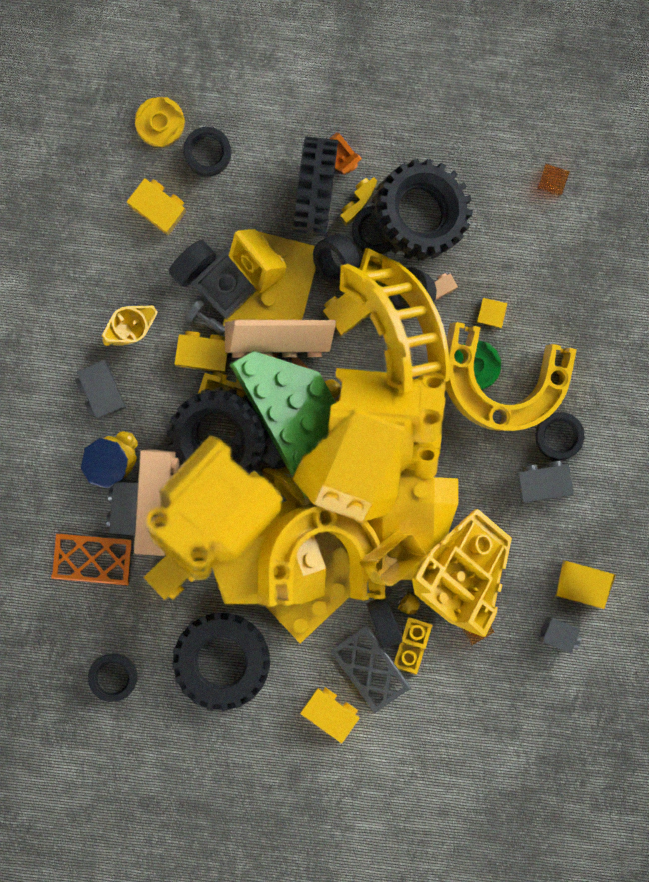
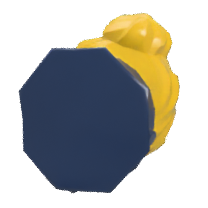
(109, 459)

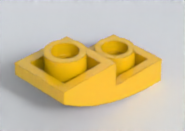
(363, 195)
(413, 645)

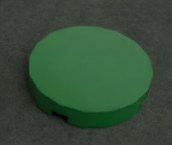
(486, 364)

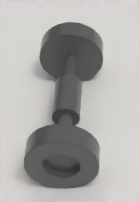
(211, 323)

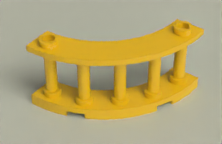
(387, 320)

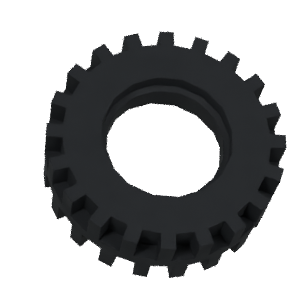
(315, 186)
(442, 188)
(217, 401)
(186, 664)

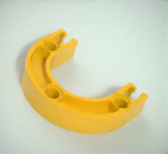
(479, 408)
(292, 531)

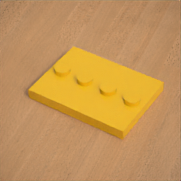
(289, 295)

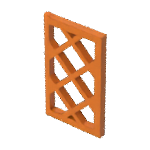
(80, 541)

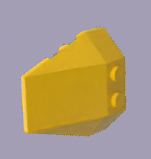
(355, 468)
(421, 510)
(465, 573)
(239, 577)

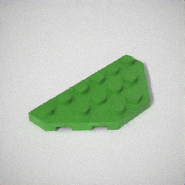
(289, 402)

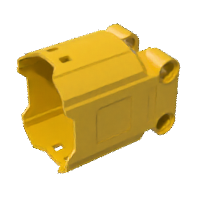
(416, 410)
(210, 510)

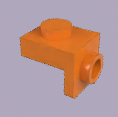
(345, 158)

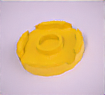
(159, 121)

